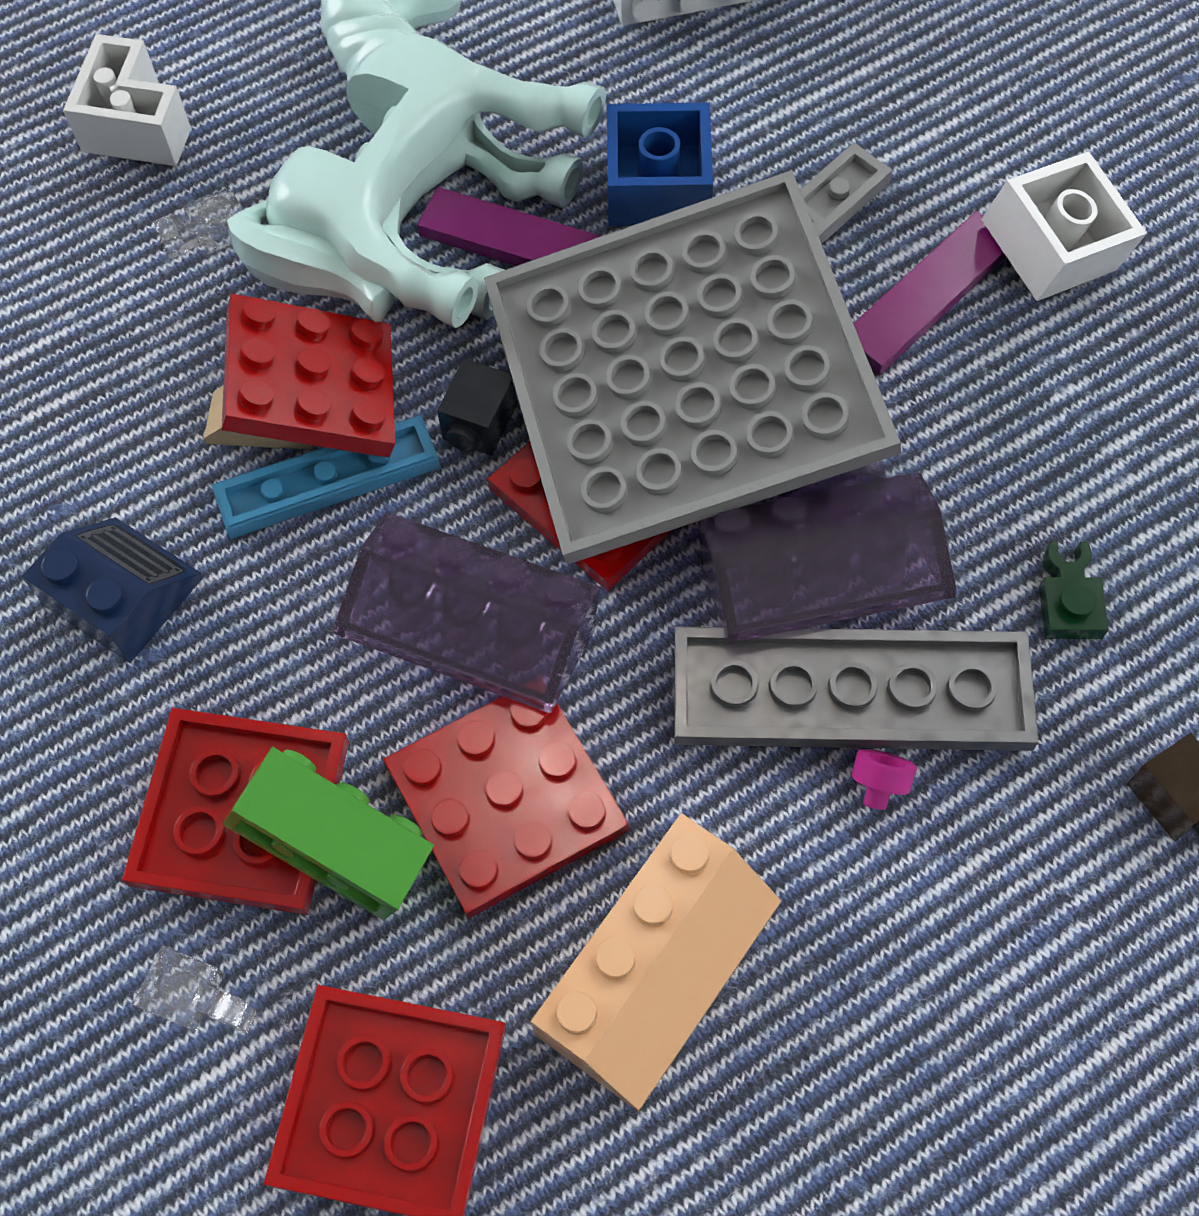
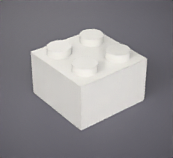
(1063, 225)

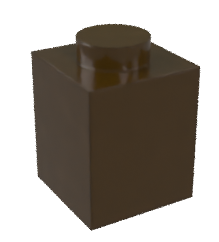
(1171, 787)

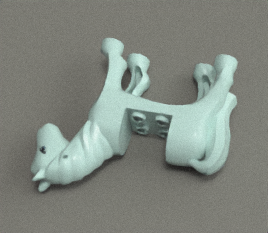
(341, 219)

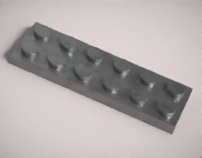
(855, 689)

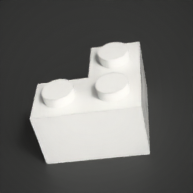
(123, 108)

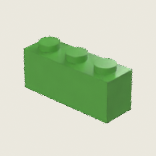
(330, 832)

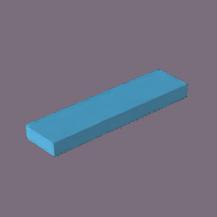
(320, 480)

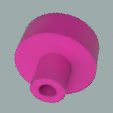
(882, 775)

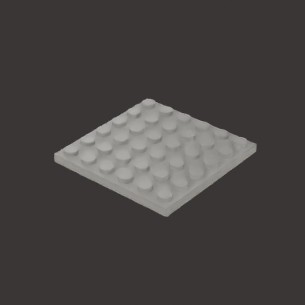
(687, 368)

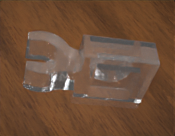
(203, 224)
(186, 990)

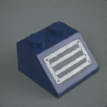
(111, 584)

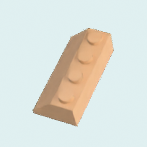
(656, 962)

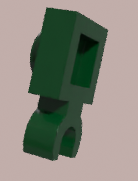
(1069, 601)

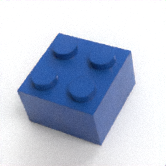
(657, 159)

